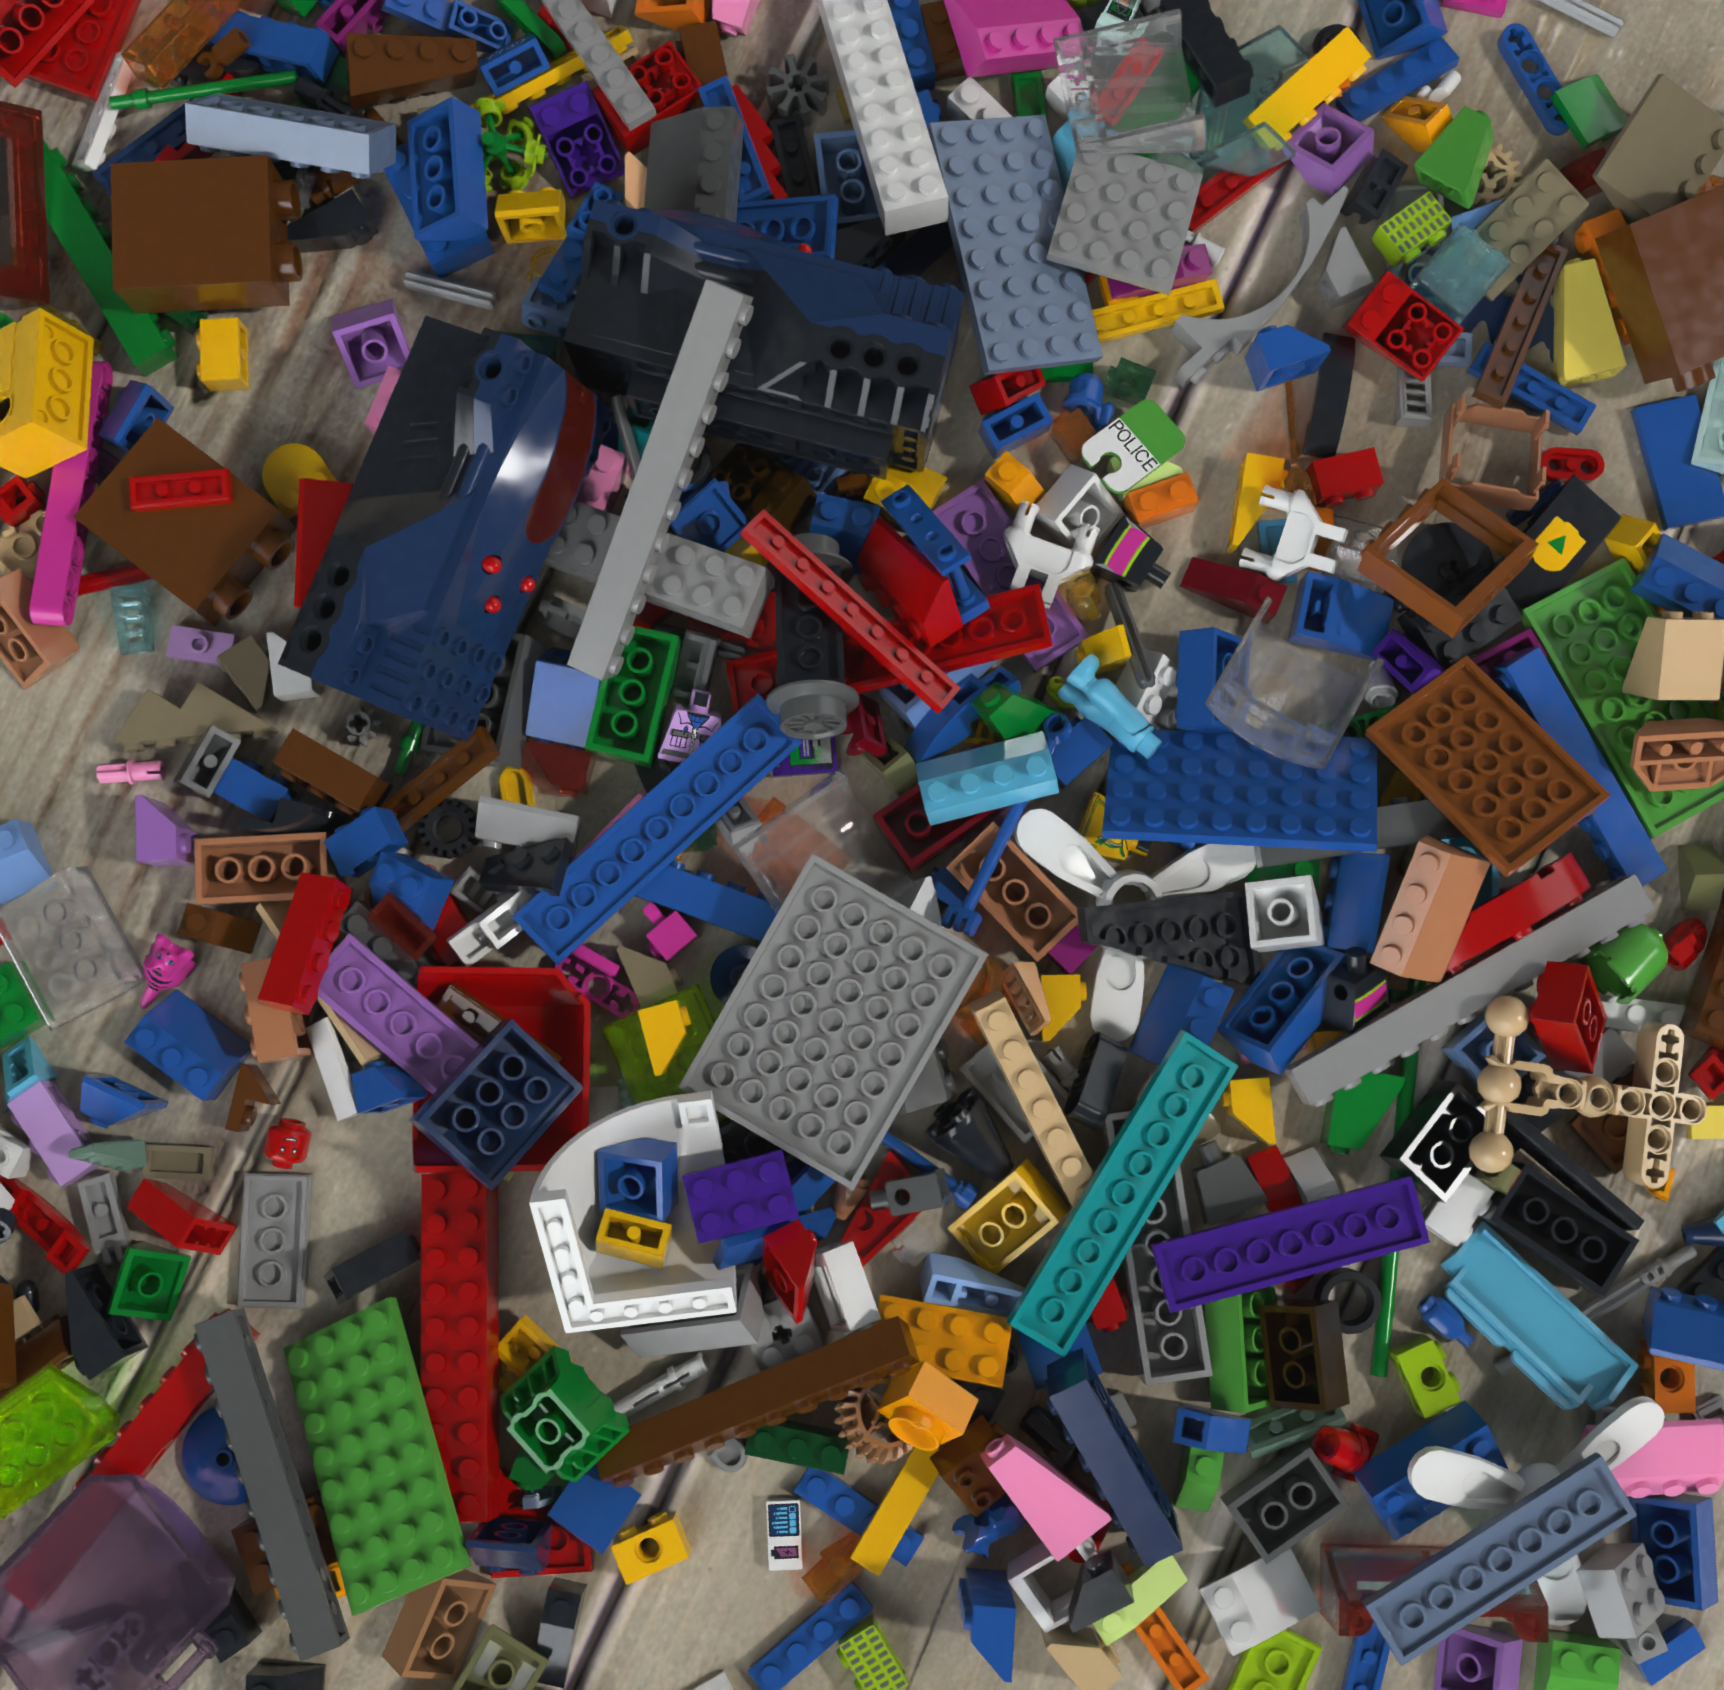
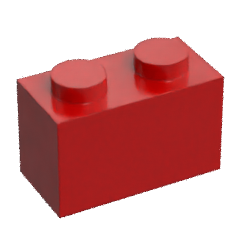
(1345, 477)

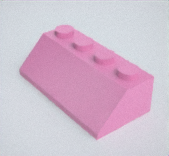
(1678, 1460)

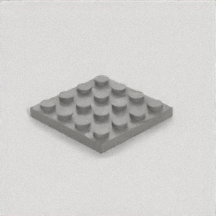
(1125, 218)

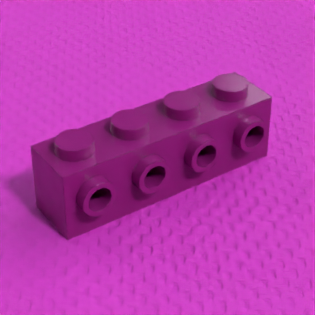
(352, 17)

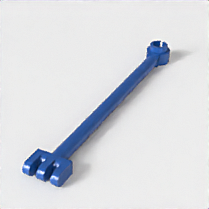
(965, 917)

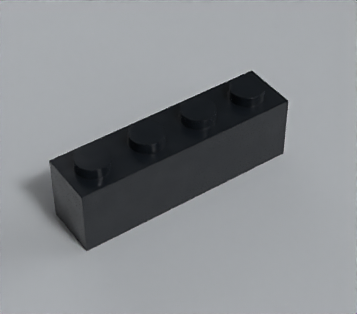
(1211, 52)

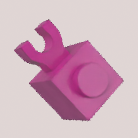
(670, 935)

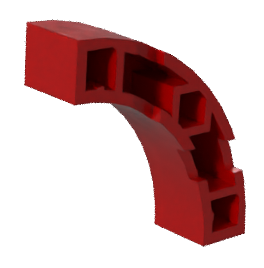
(1520, 907)

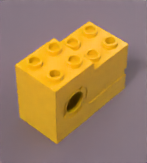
(43, 392)

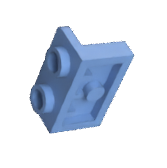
(545, 312)

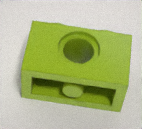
(1410, 1361)

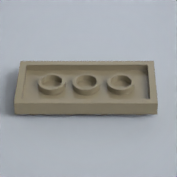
(1530, 219)

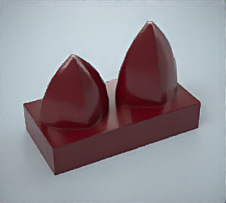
(867, 729)

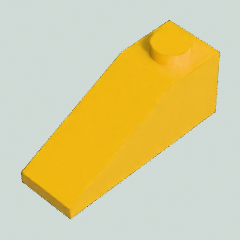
(1254, 474)

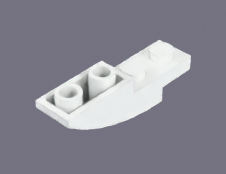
(489, 929)

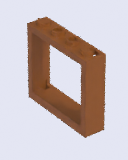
(1471, 517)

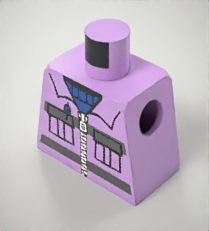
(688, 727)

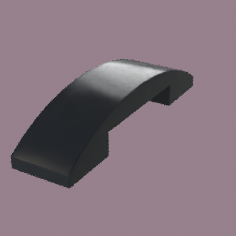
(1330, 397)

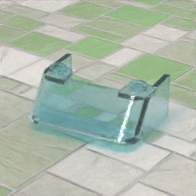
(1228, 141)

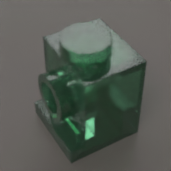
(1134, 373)

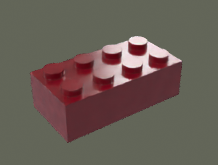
(910, 833)

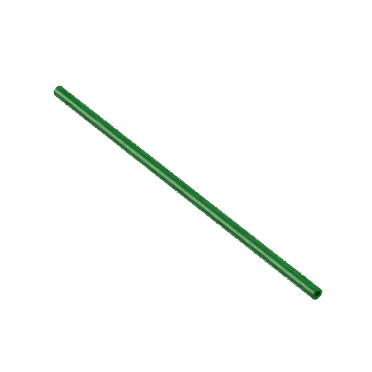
(1389, 1262)

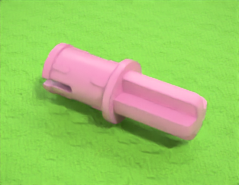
(131, 771)

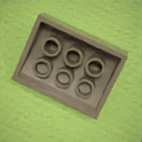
(1661, 152)

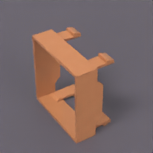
(1500, 418)

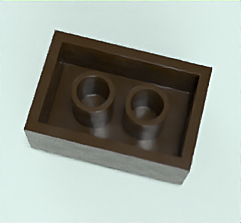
(1304, 1354)

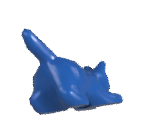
(991, 1525)

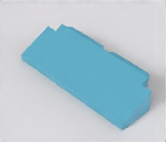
(1535, 1322)

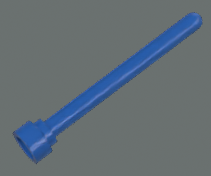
(962, 1192)

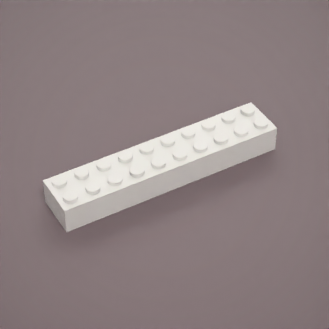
(885, 114)

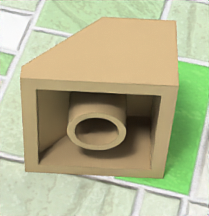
(1084, 1657)

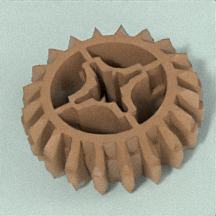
(858, 1420)

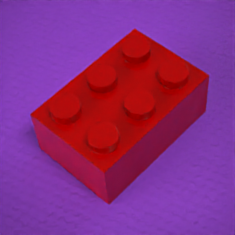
(1568, 1016)

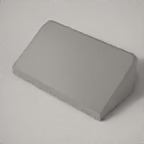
(737, 822)

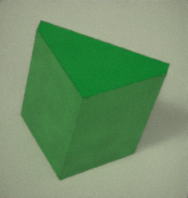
(148, 1282)

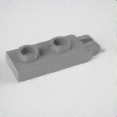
(105, 1217)

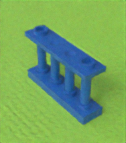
(938, 546)

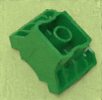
(562, 1416)

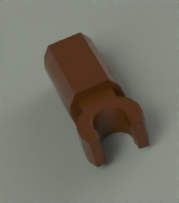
(224, 53)

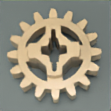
(1497, 172)

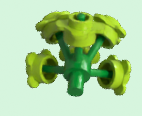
(496, 146)

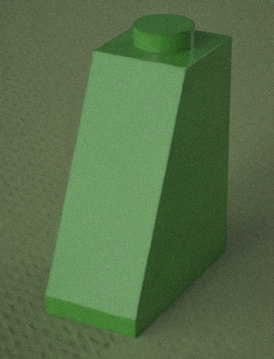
(1457, 157)

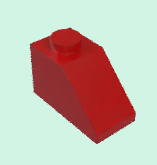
(1005, 388)

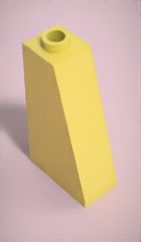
(1584, 327)

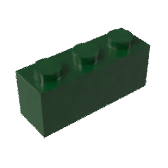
(800, 1445)

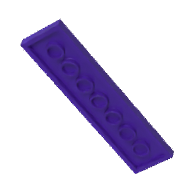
(1290, 1243)

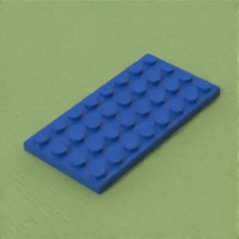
(1236, 794)

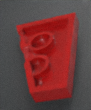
(875, 1229)

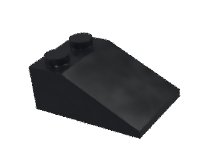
(866, 243)
(98, 1338)

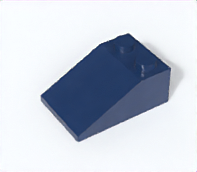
(511, 1544)

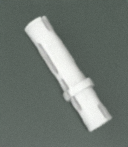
(672, 1380)

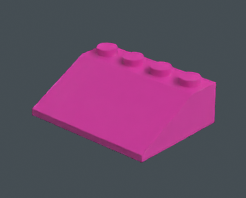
(1009, 33)

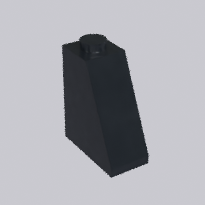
(372, 1266)

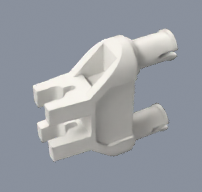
(1297, 540)
(1044, 559)

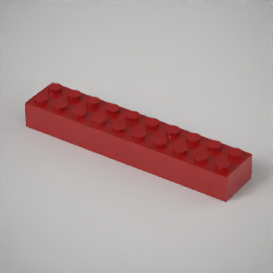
(462, 1336)

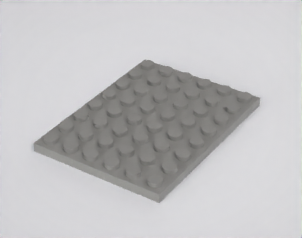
(833, 1021)

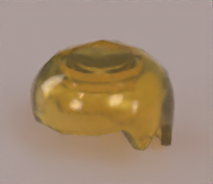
(1083, 597)

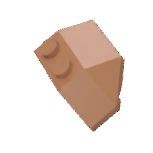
(1679, 754)

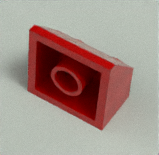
(790, 1265)

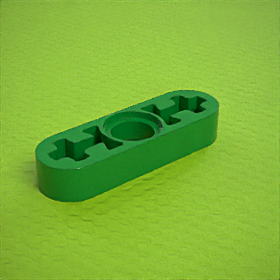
(530, 22)

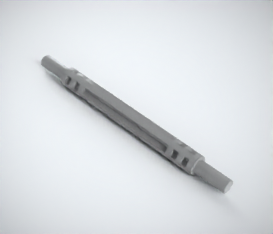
(1624, 1291)

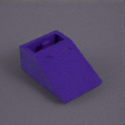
(577, 139)

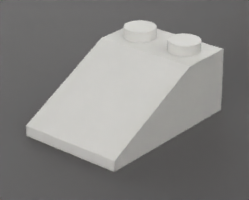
(1259, 1601)

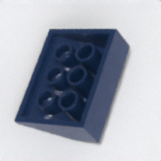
(497, 1103)

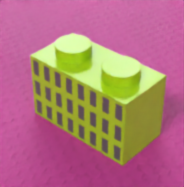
(1411, 230)
(871, 1657)

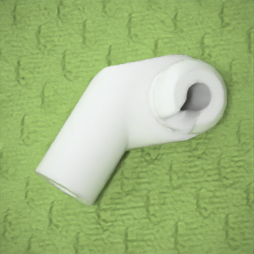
(1443, 89)

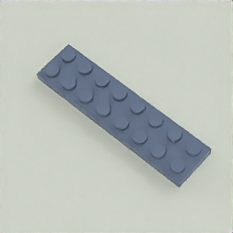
(1499, 1558)

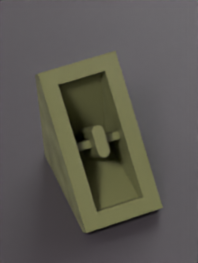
(1700, 877)

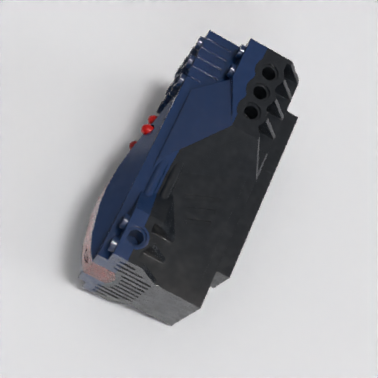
(827, 370)
(447, 526)

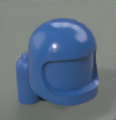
(1087, 394)

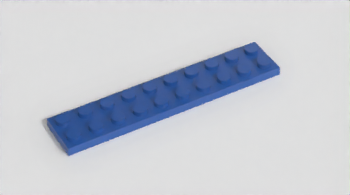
(657, 829)

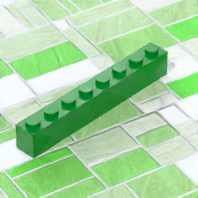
(91, 254)

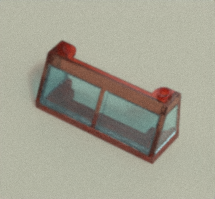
(1359, 1570)

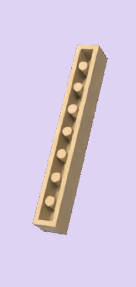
(1032, 1094)

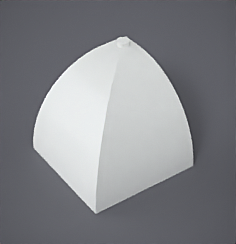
(614, 1292)

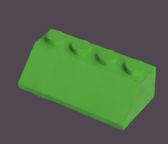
(1237, 1351)

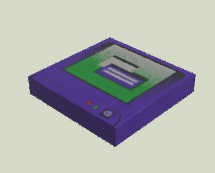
(809, 758)

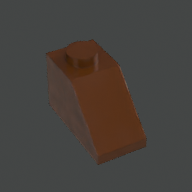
(219, 928)

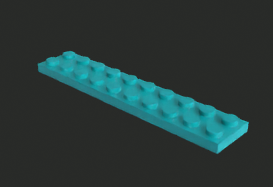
(1122, 1193)

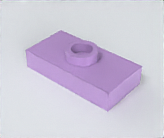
(198, 644)

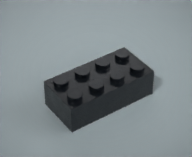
(1561, 1230)

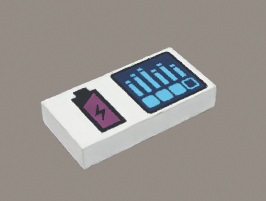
(784, 1534)

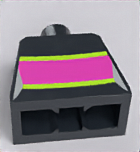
(1130, 558)
(1355, 992)

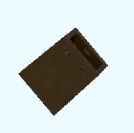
(764, 483)

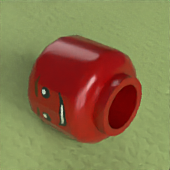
(287, 1142)

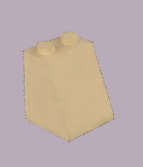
(1678, 658)

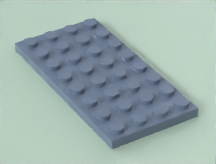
(1001, 225)

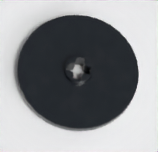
(1440, 546)

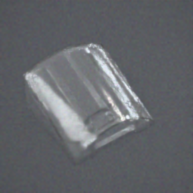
(1129, 88)
(1286, 697)
(830, 825)

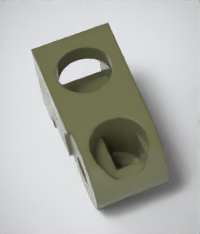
(1499, 1181)

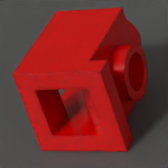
(20, 500)

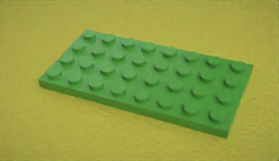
(1590, 643)
(375, 1457)

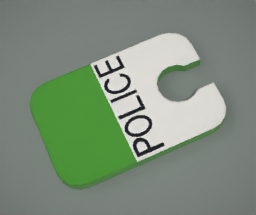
(1141, 442)

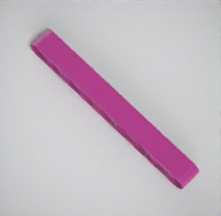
(62, 535)

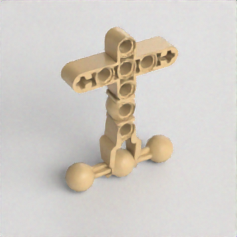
(1656, 1046)

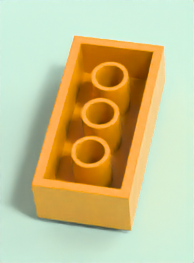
(954, 1340)

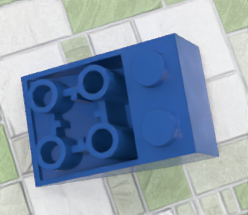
(1339, 616)

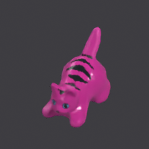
(165, 968)

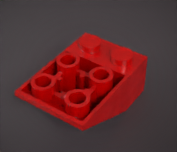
(665, 82)
(1402, 326)

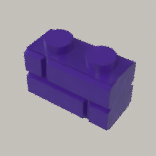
(1407, 660)

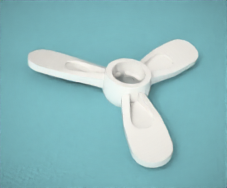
(1070, 857)
(1479, 1484)

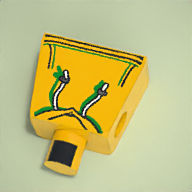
(1110, 849)

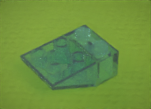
(1460, 273)

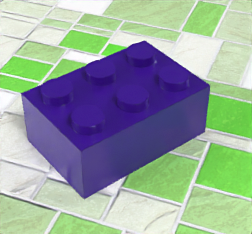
(740, 1196)

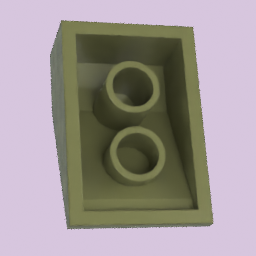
(501, 1664)

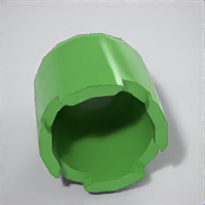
(1627, 962)

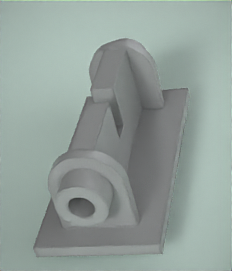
(561, 616)

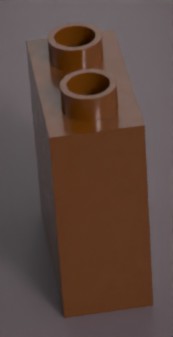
(203, 234)
(1672, 288)
(194, 552)

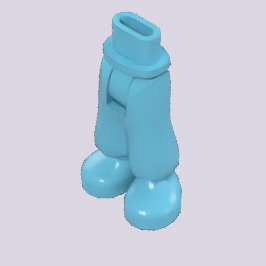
(1107, 707)

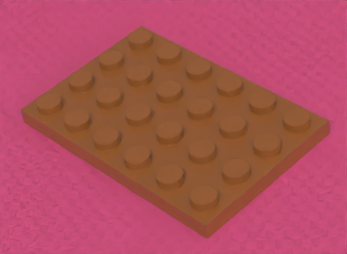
(1487, 765)

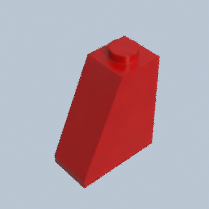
(180, 1218)

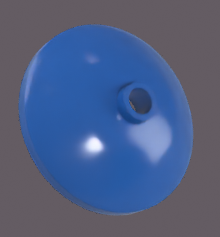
(203, 1464)

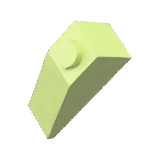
(1150, 1589)

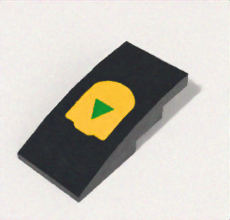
(1567, 533)

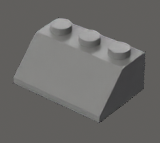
(522, 825)

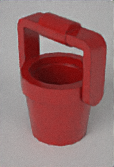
(1345, 1448)

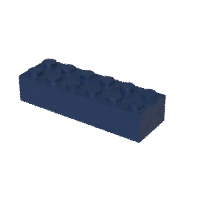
(1112, 1458)

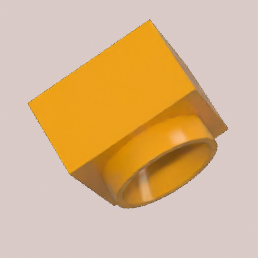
(926, 1407)

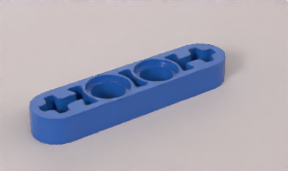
(1531, 81)

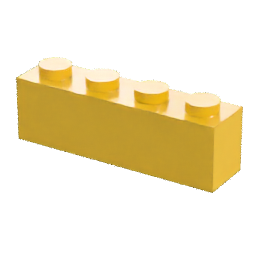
(1312, 84)

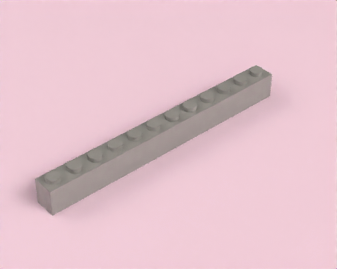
(660, 479)
(1462, 994)

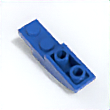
(452, 20)
(566, 266)
(944, 730)

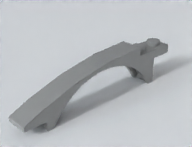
(1214, 338)

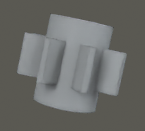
(368, 731)

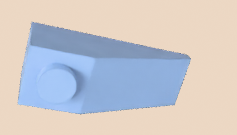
(966, 1286)

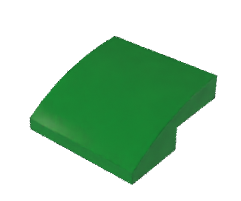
(1589, 110)

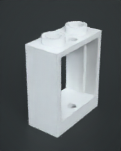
(844, 1288)
(1046, 1612)

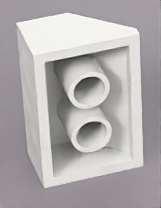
(336, 1066)

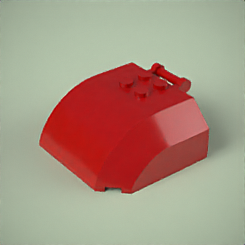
(544, 1008)

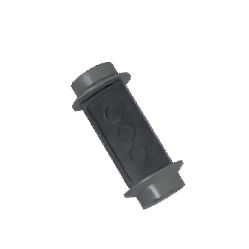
(810, 654)

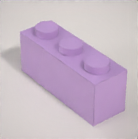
(52, 1131)

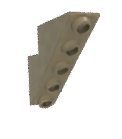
(164, 724)

